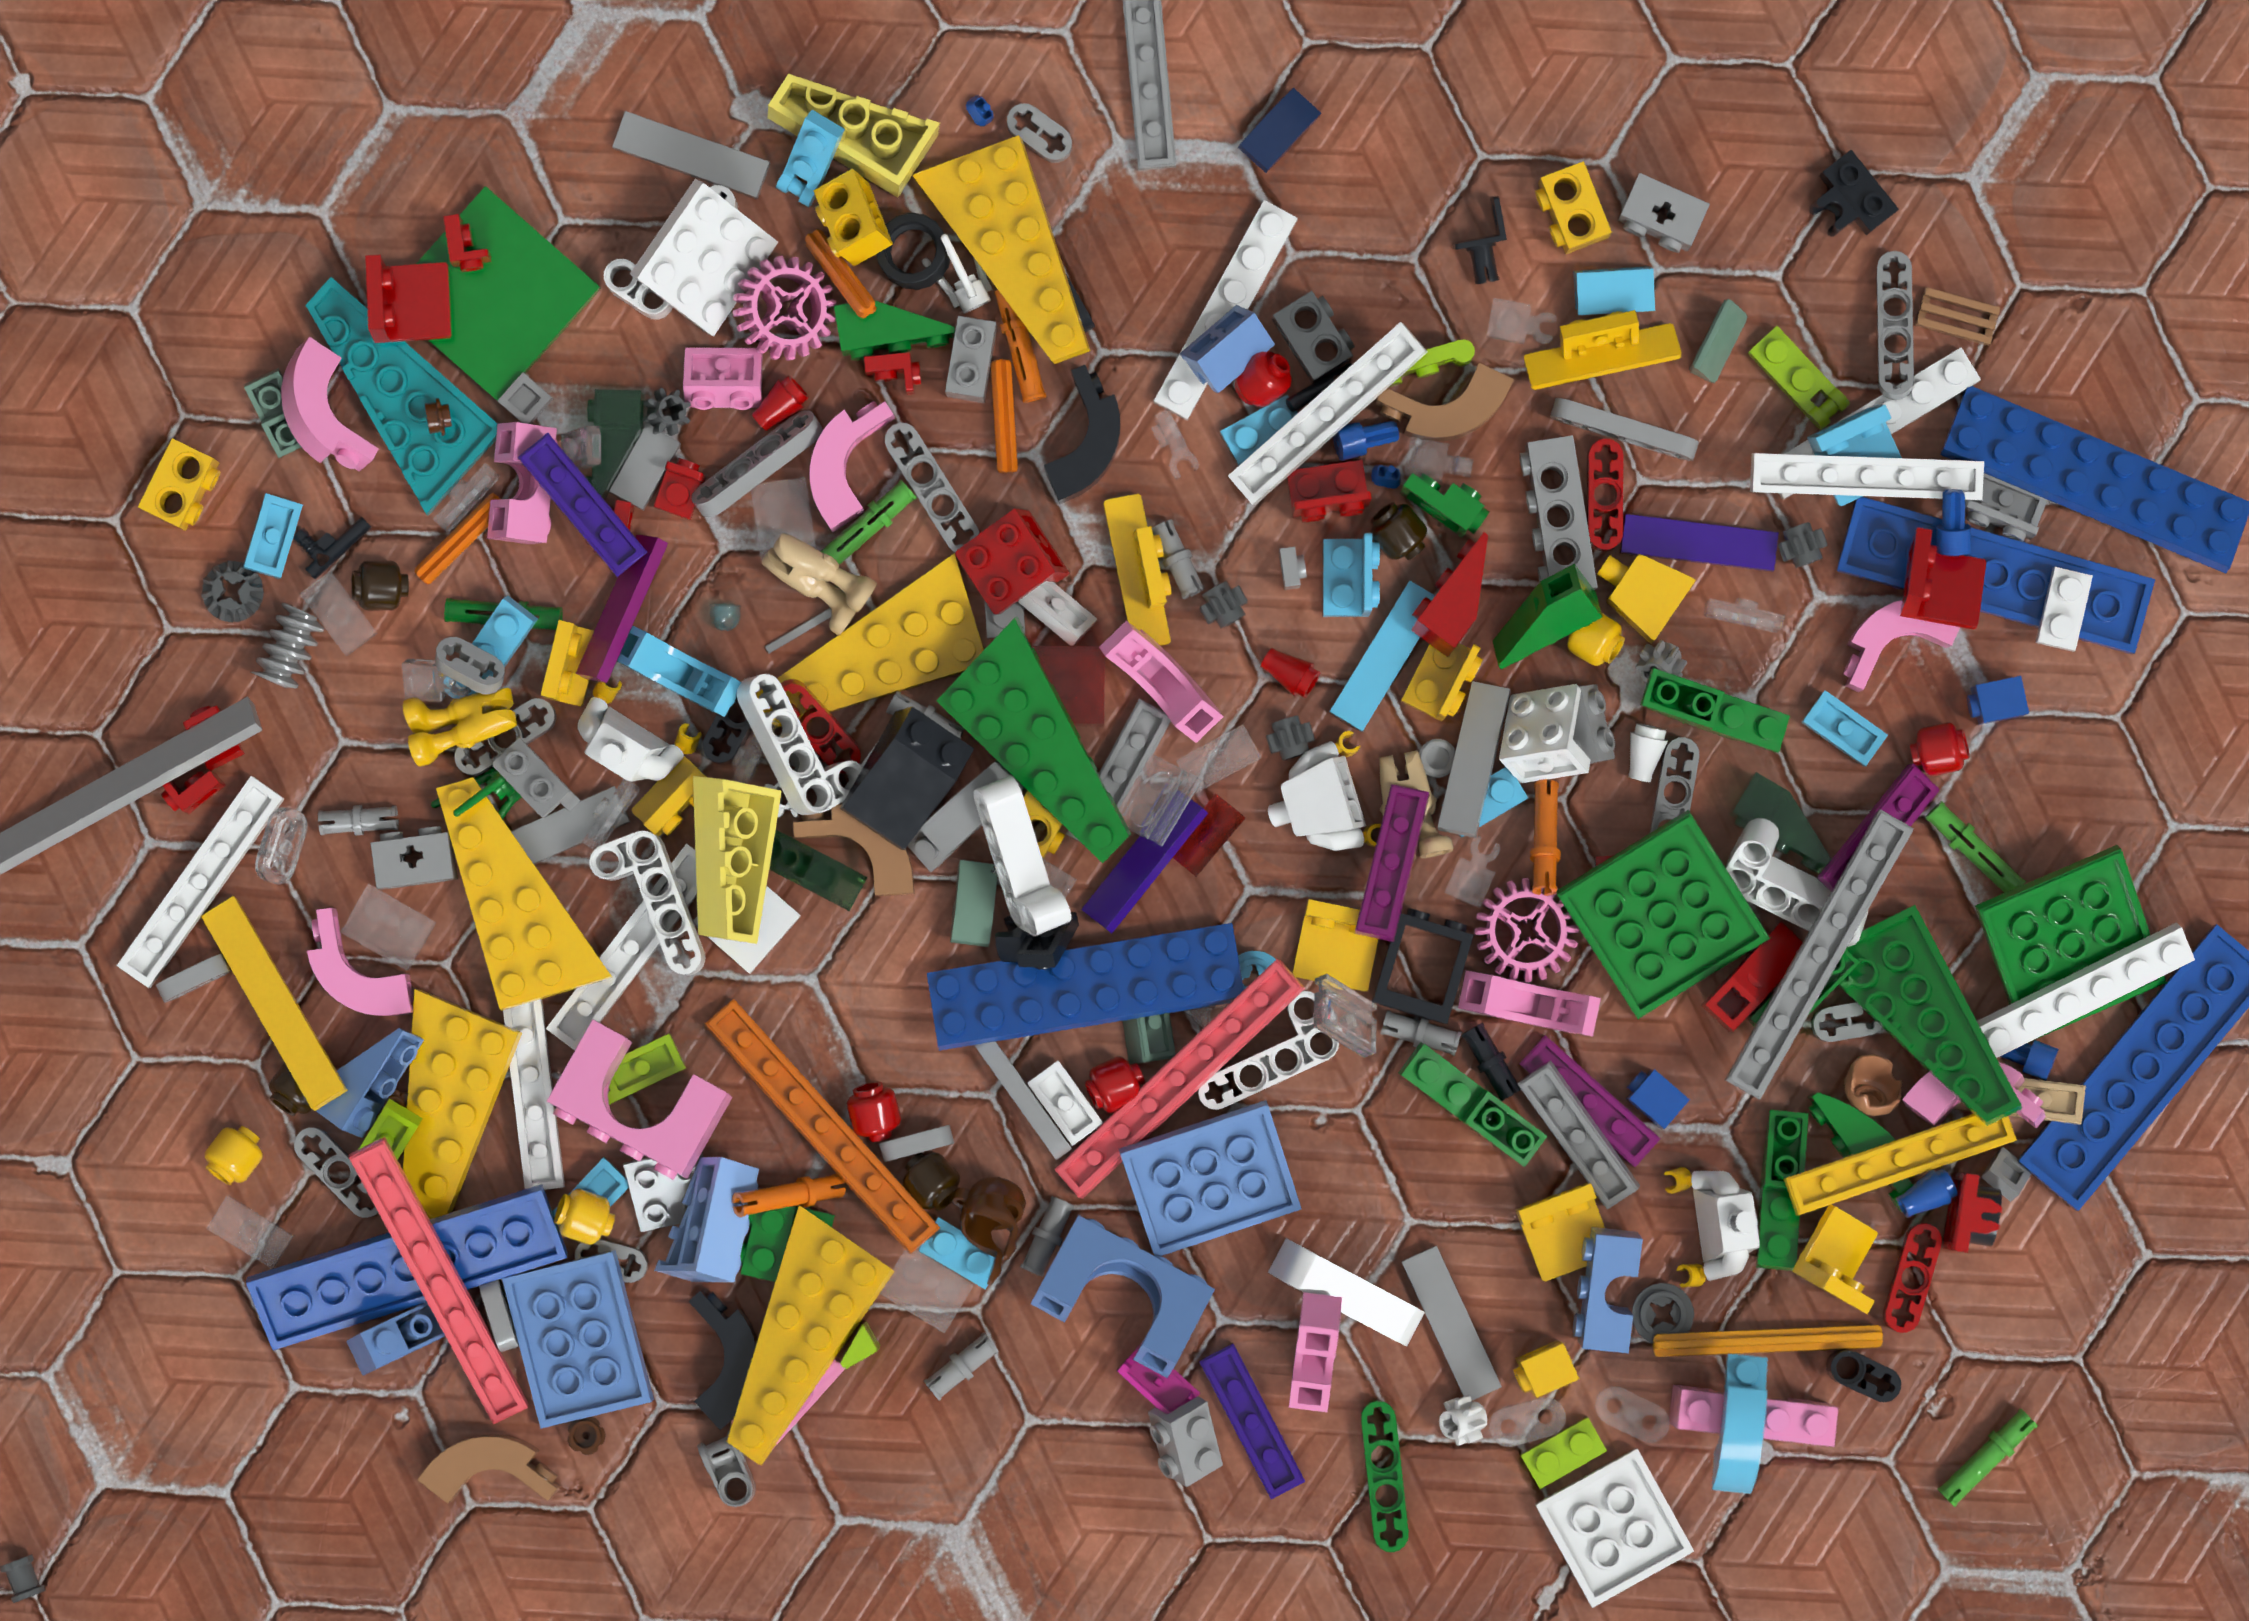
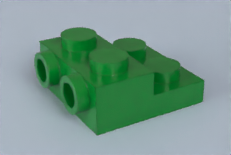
(1456, 509)
(769, 1239)

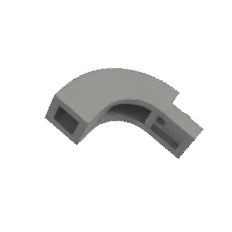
(954, 821)

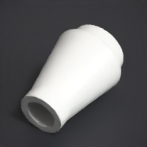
(1645, 751)

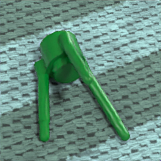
(495, 783)

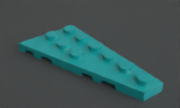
(394, 389)

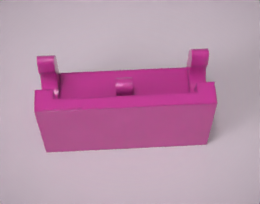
(1162, 1392)

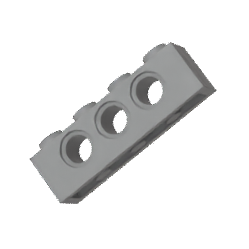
(1560, 456)

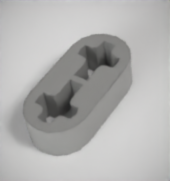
(1046, 126)
(469, 665)
(193, 978)
(1844, 1032)
(916, 1143)
(623, 1252)
(499, 1315)

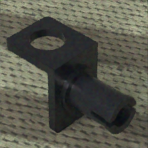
(1482, 248)

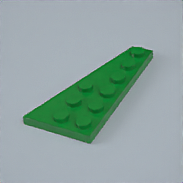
(1026, 728)
(1918, 1002)

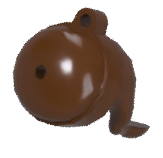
(990, 1206)

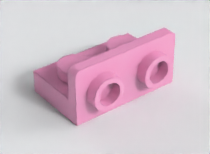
(722, 378)

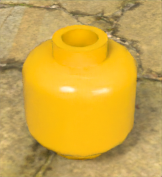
(1597, 642)
(233, 1155)
(584, 1216)

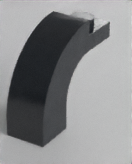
(1091, 460)
(739, 1343)

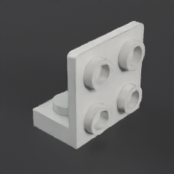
(1541, 734)

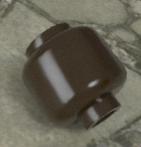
(1398, 531)
(379, 585)
(287, 1093)
(931, 1181)

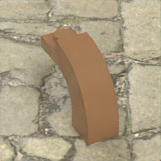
(1453, 419)
(890, 864)
(458, 1463)

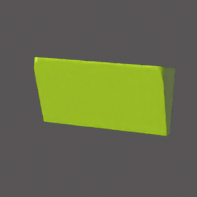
(862, 1346)

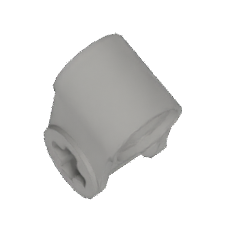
(725, 1468)

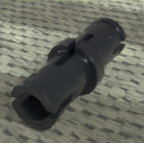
(1491, 1062)

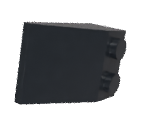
(906, 776)

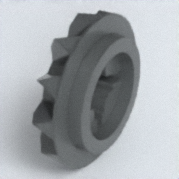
(250, 593)
(1662, 1294)

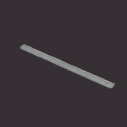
(798, 631)

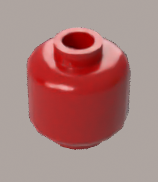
(1263, 379)
(1940, 749)
(1114, 1084)
(873, 1111)

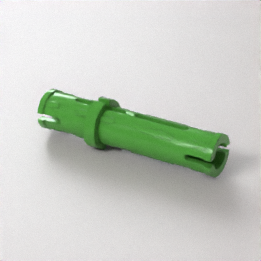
(899, 494)
(1942, 816)
(1987, 1457)

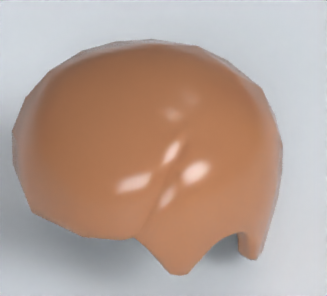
(1872, 1085)

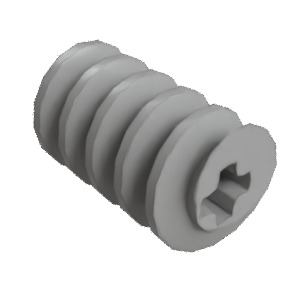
(288, 647)

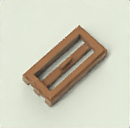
(1989, 325)

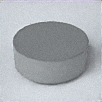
(1437, 757)

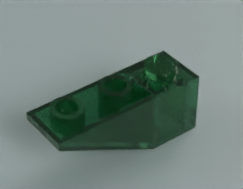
(621, 424)
(1772, 802)
(815, 871)

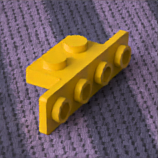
(1600, 349)
(1138, 567)

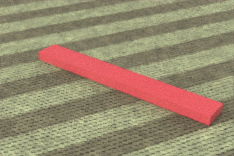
(1180, 1077)
(438, 1280)

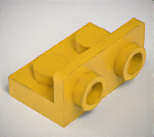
(561, 680)

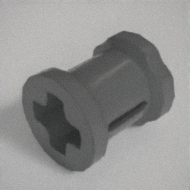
(22, 1578)

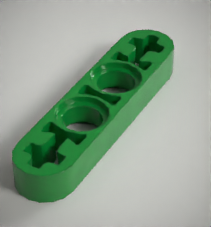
(1380, 1476)

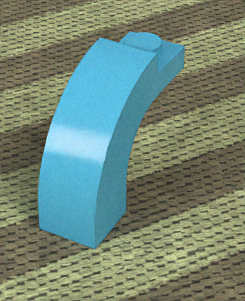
(678, 672)
(1742, 1424)

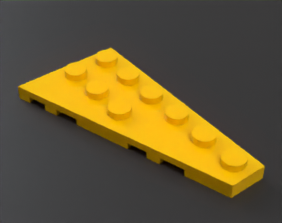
(1004, 225)
(899, 645)
(520, 922)
(454, 1092)
(812, 1312)

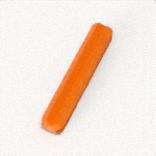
(840, 274)
(1004, 416)
(455, 542)

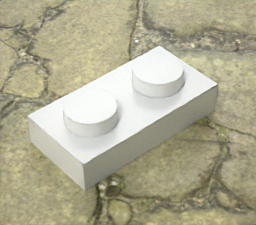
(2064, 609)
(1059, 612)
(1065, 1103)

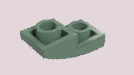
(266, 399)
(973, 904)

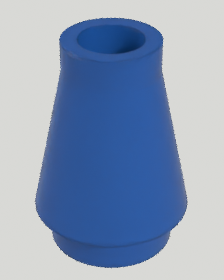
(1929, 1192)

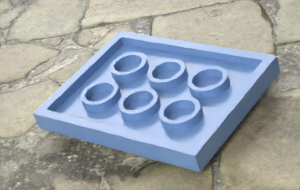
(1210, 1178)
(578, 1339)

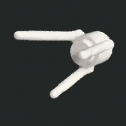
(970, 291)

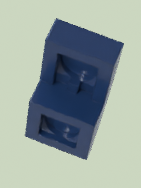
(1279, 130)

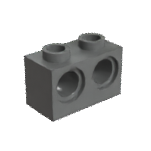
(1304, 341)

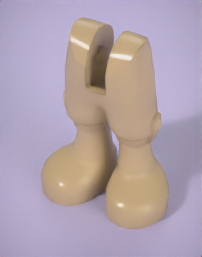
(810, 574)
(1430, 841)

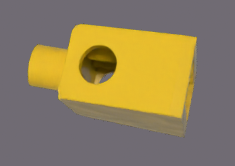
(1645, 592)

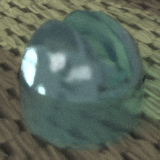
(725, 615)

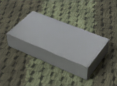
(644, 467)

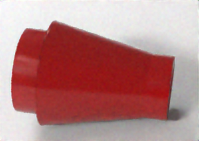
(781, 402)
(1291, 672)

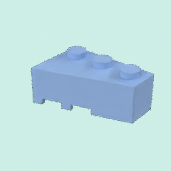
(710, 1233)

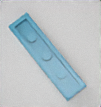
(1381, 661)

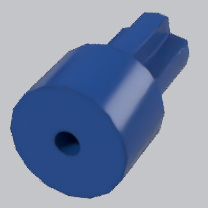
(1354, 439)
(1953, 535)
(2036, 1058)

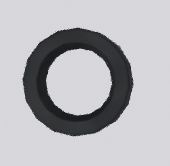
(929, 275)

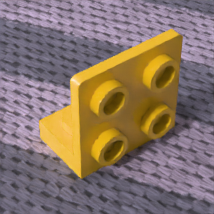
(1439, 679)
(1333, 947)
(1558, 1228)
(1836, 1255)

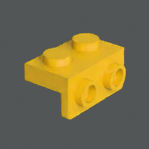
(668, 799)

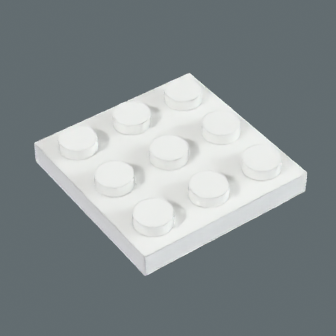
(703, 257)
(1614, 1527)

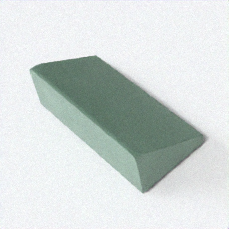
(1719, 342)
(1149, 1038)

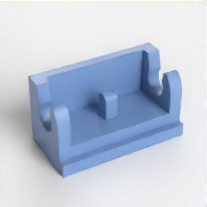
(1227, 348)

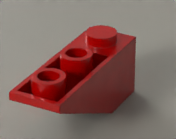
(1455, 606)
(1753, 979)

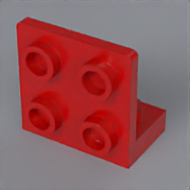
(407, 301)
(1328, 489)
(1010, 560)
(1942, 586)

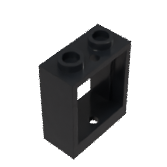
(1407, 1004)

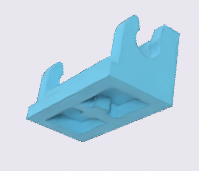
(1614, 290)

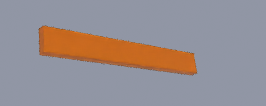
(822, 1126)

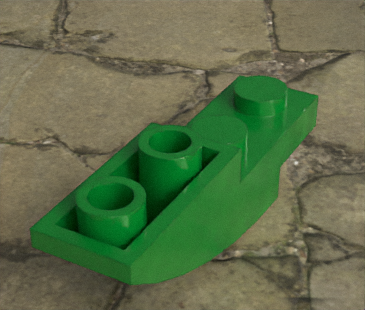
(1714, 711)
(1472, 1104)
(1853, 1132)
(1776, 1216)

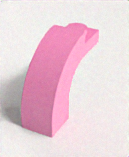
(309, 412)
(829, 462)
(1879, 630)
(1163, 680)
(356, 991)
(1529, 1003)
(1934, 1101)

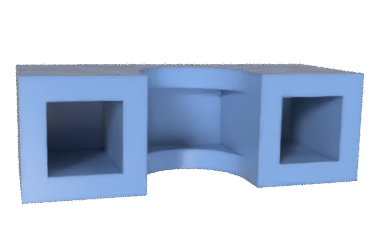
(1608, 1256)

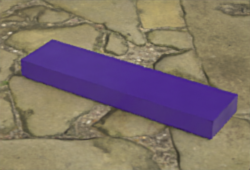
(582, 504)
(1699, 542)
(1138, 871)
(1252, 1421)

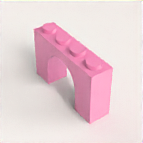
(584, 1096)
(1784, 1421)

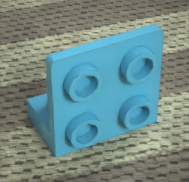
(1857, 436)
(1348, 577)

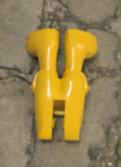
(475, 718)

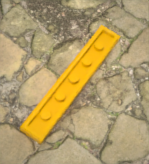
(274, 1003)
(1895, 1161)

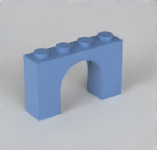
(1175, 1296)

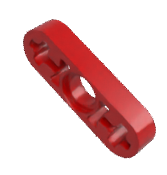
(1595, 465)
(843, 740)
(1896, 1302)

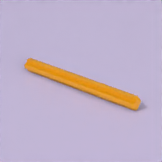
(1767, 1340)

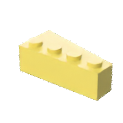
(876, 140)
(732, 855)

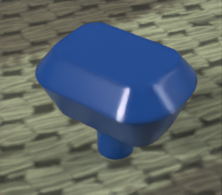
(979, 110)
(1386, 476)

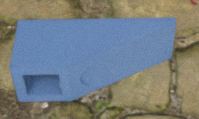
(371, 1081)
(395, 1338)

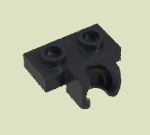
(1853, 196)
(1034, 951)

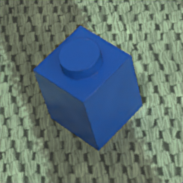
(1997, 700)
(1656, 1097)

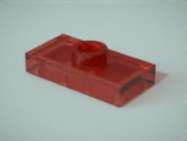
(1209, 835)

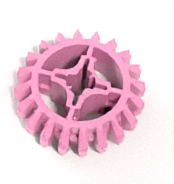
(774, 297)
(1507, 958)

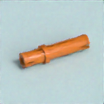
(1021, 352)
(1545, 850)
(802, 1192)

